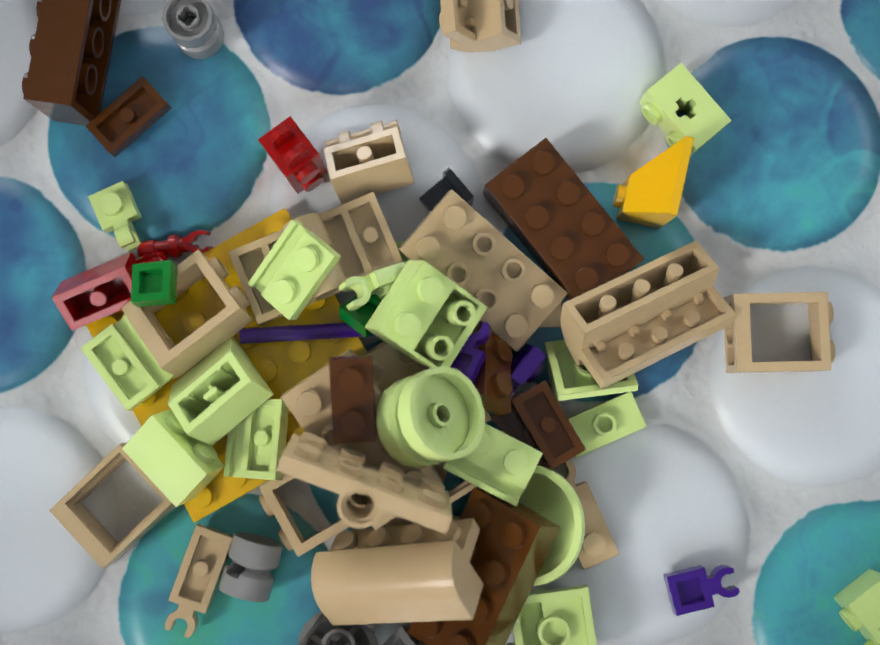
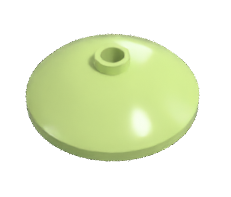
(558, 502)

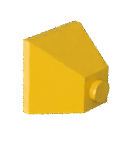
(655, 190)

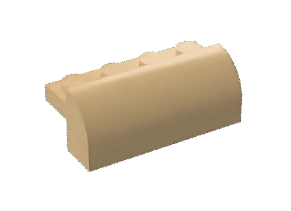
(480, 24)
(645, 315)
(398, 575)

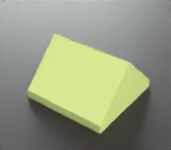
(576, 382)

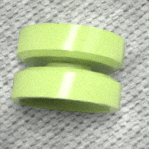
(430, 417)

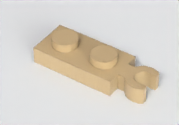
(597, 542)
(199, 576)

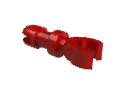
(174, 245)

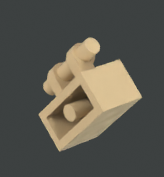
(368, 161)

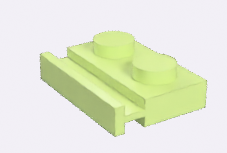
(294, 269)
(126, 364)
(258, 443)
(498, 465)

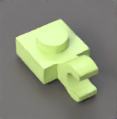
(116, 212)
(376, 282)

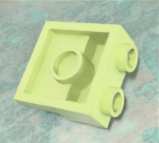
(556, 618)

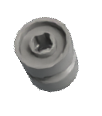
(193, 27)
(250, 571)

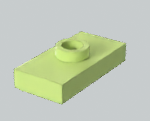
(607, 422)

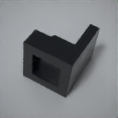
(439, 190)

